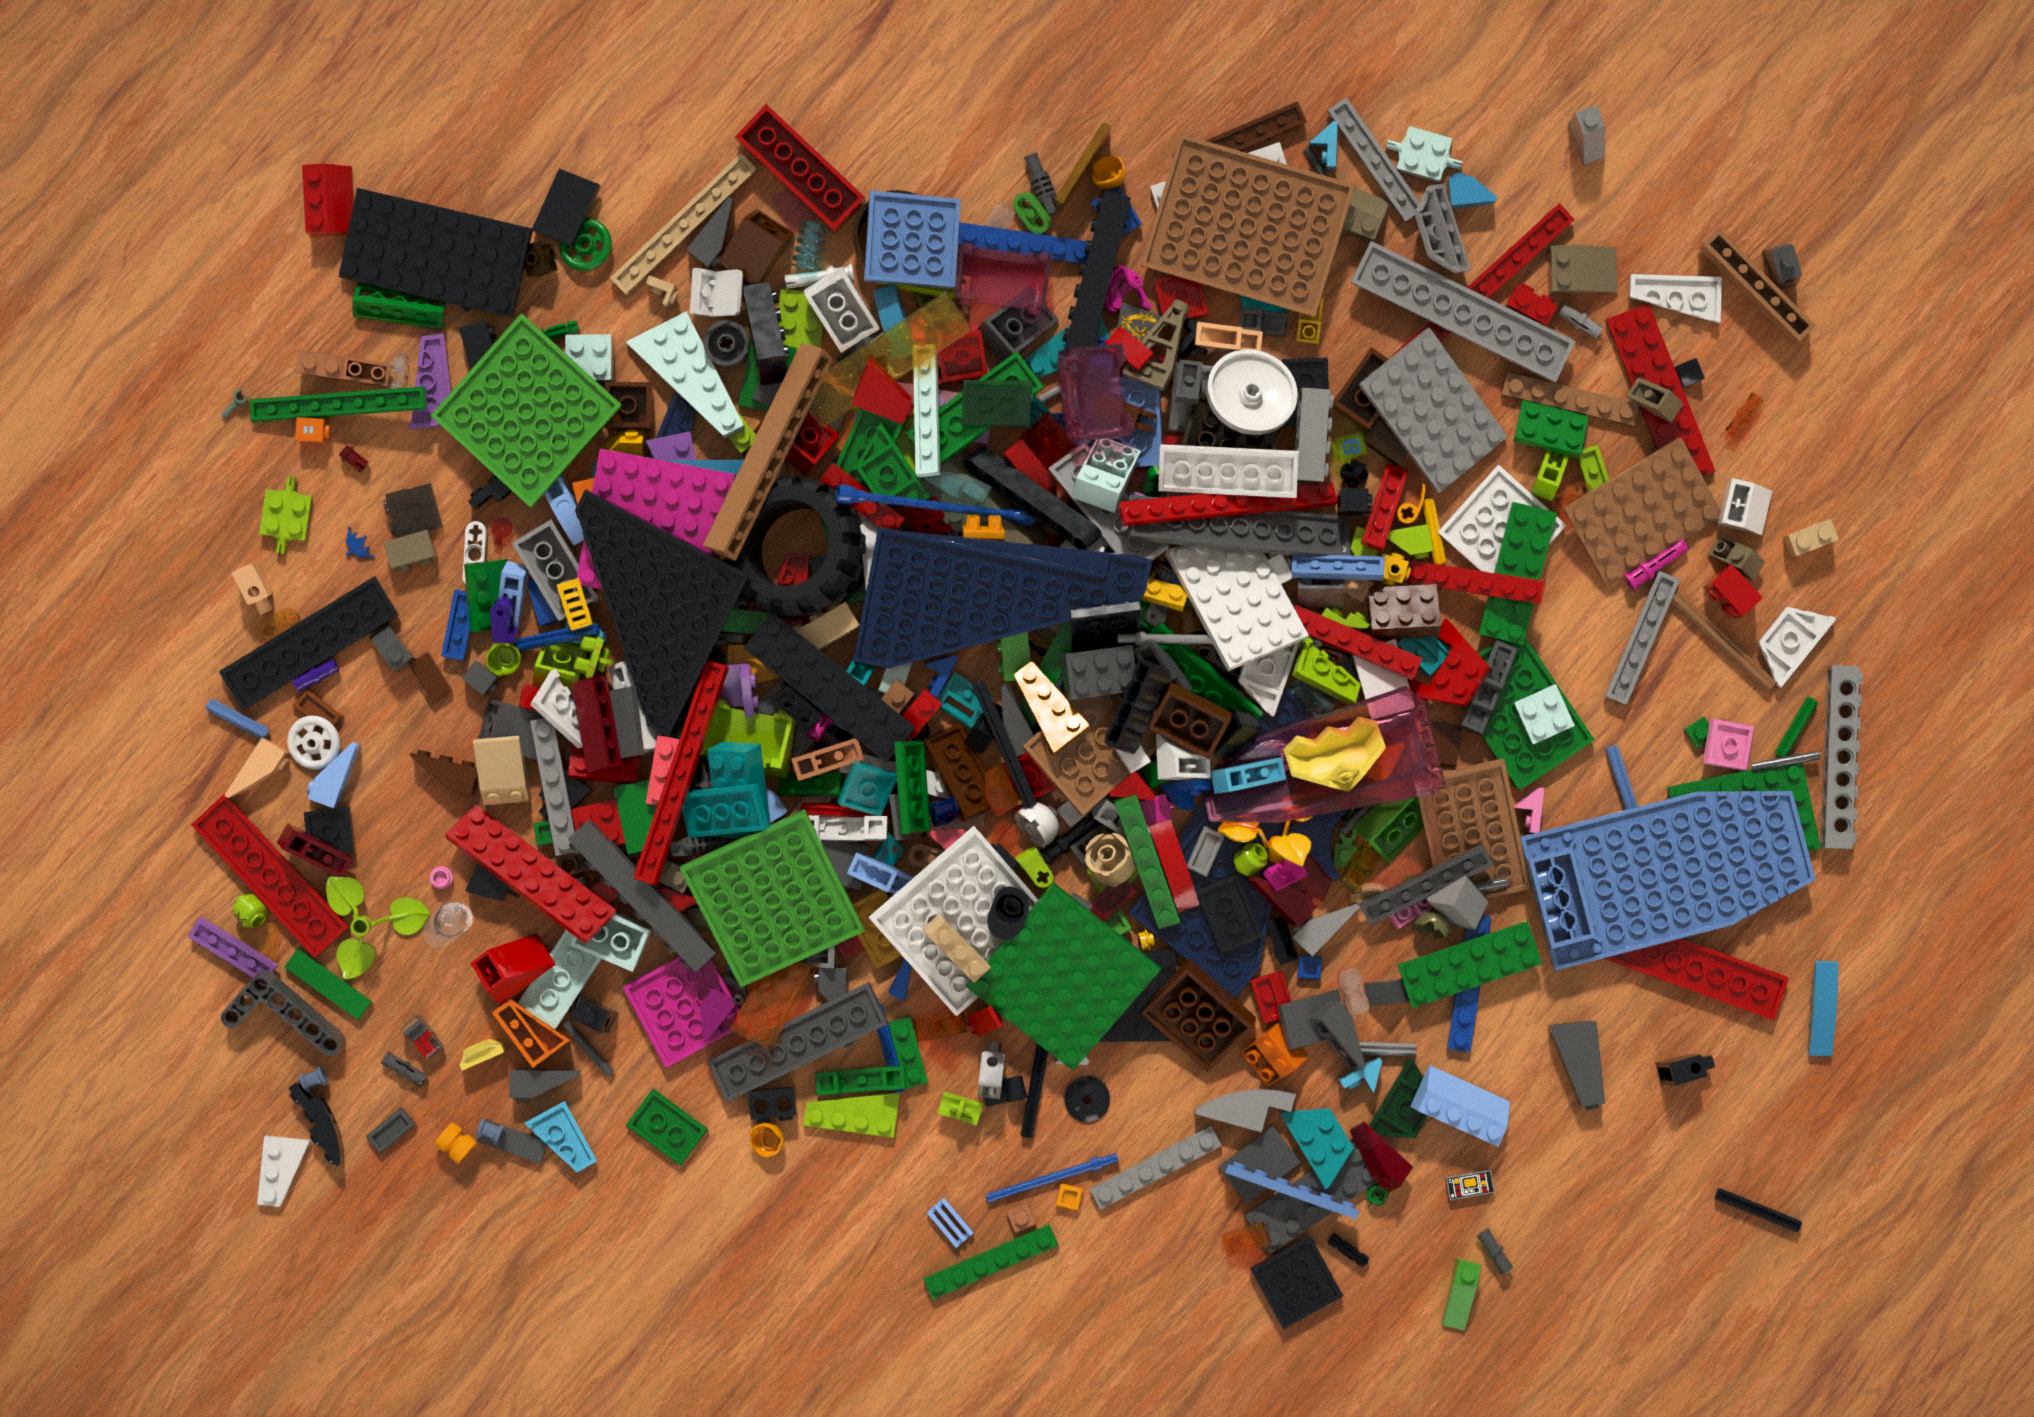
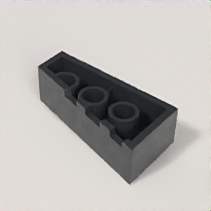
(766, 333)

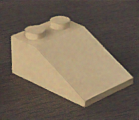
(501, 770)

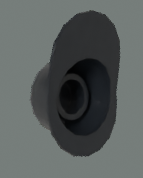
(1008, 913)

